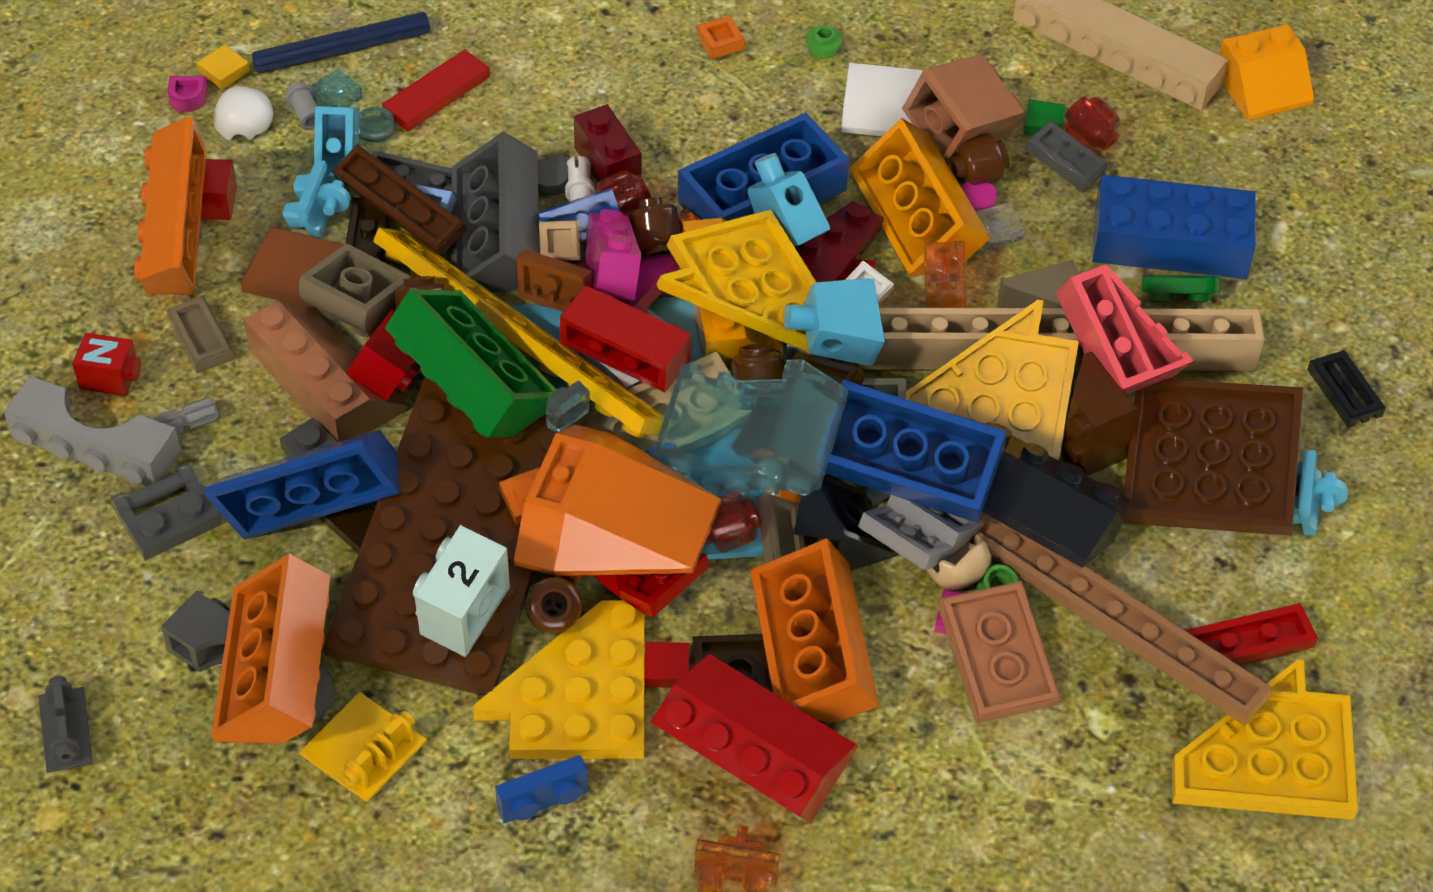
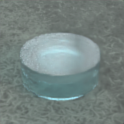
(376, 124)

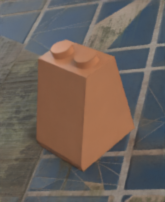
(961, 103)

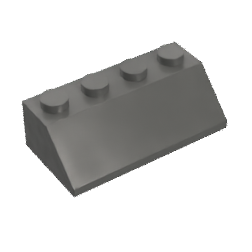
(500, 209)

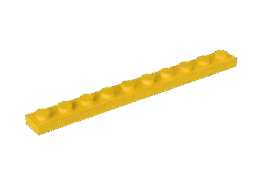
(531, 340)

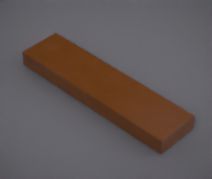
(399, 200)

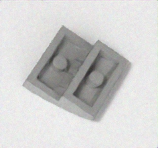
(918, 531)

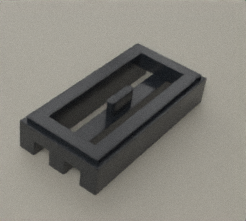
(1339, 388)

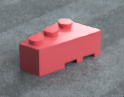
(1119, 331)

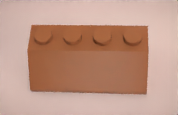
(312, 365)

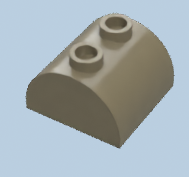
(352, 288)

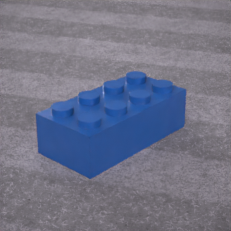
(721, 182)
(1174, 226)
(916, 452)

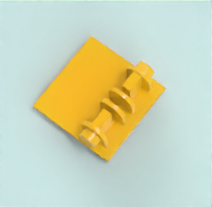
(364, 746)

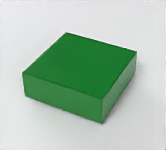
(1040, 113)

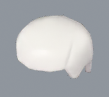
(242, 112)

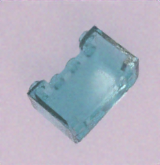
(752, 430)

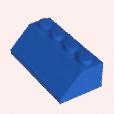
(307, 485)

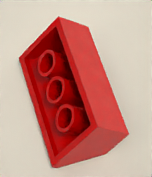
(755, 736)

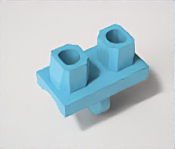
(318, 200)
(1315, 492)

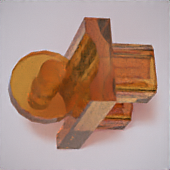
(945, 274)
(735, 860)

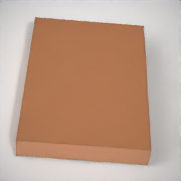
(999, 652)

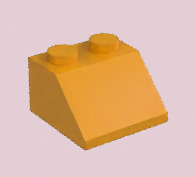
(1267, 72)

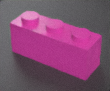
(612, 254)

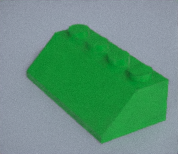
(470, 361)

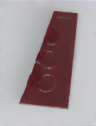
(835, 250)

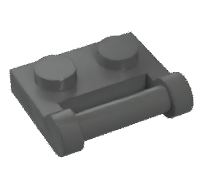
(171, 521)

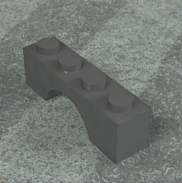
(198, 638)

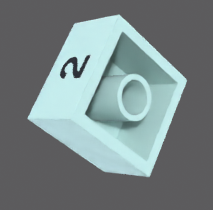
(461, 590)

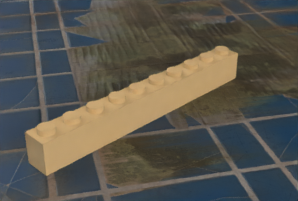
(936, 335)

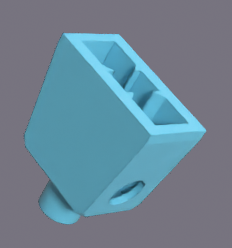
(789, 199)
(840, 320)

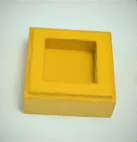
(223, 67)

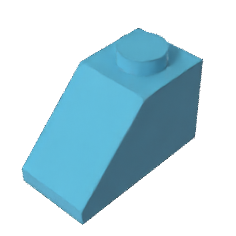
(335, 134)

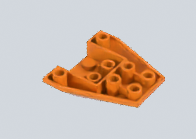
(611, 511)

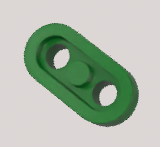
(1196, 286)

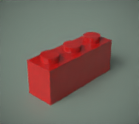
(625, 338)

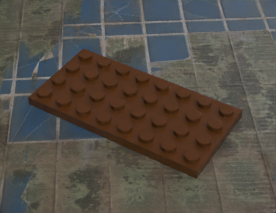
(445, 481)

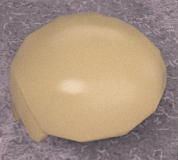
(963, 567)

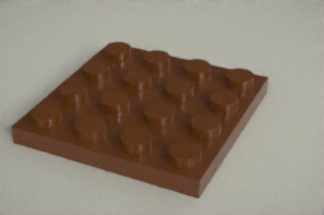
(1214, 456)

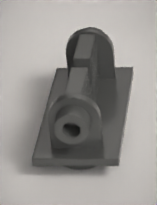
(64, 726)

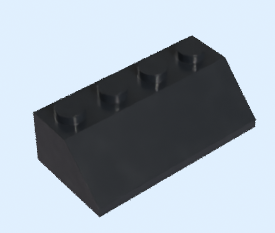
(1054, 502)

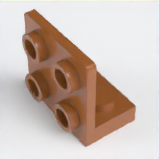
(550, 280)

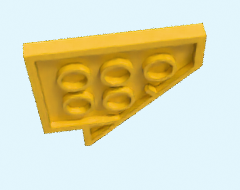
(742, 273)
(1009, 381)
(578, 691)
(1283, 761)

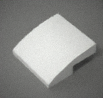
(876, 98)

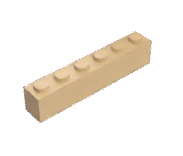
(1128, 46)

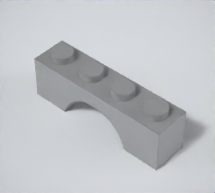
(136, 450)

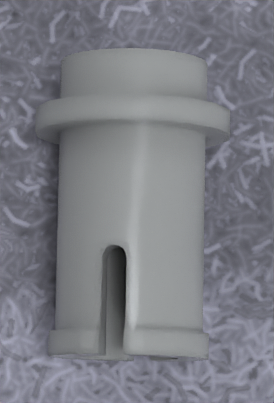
(300, 98)

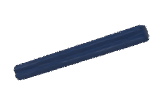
(340, 42)

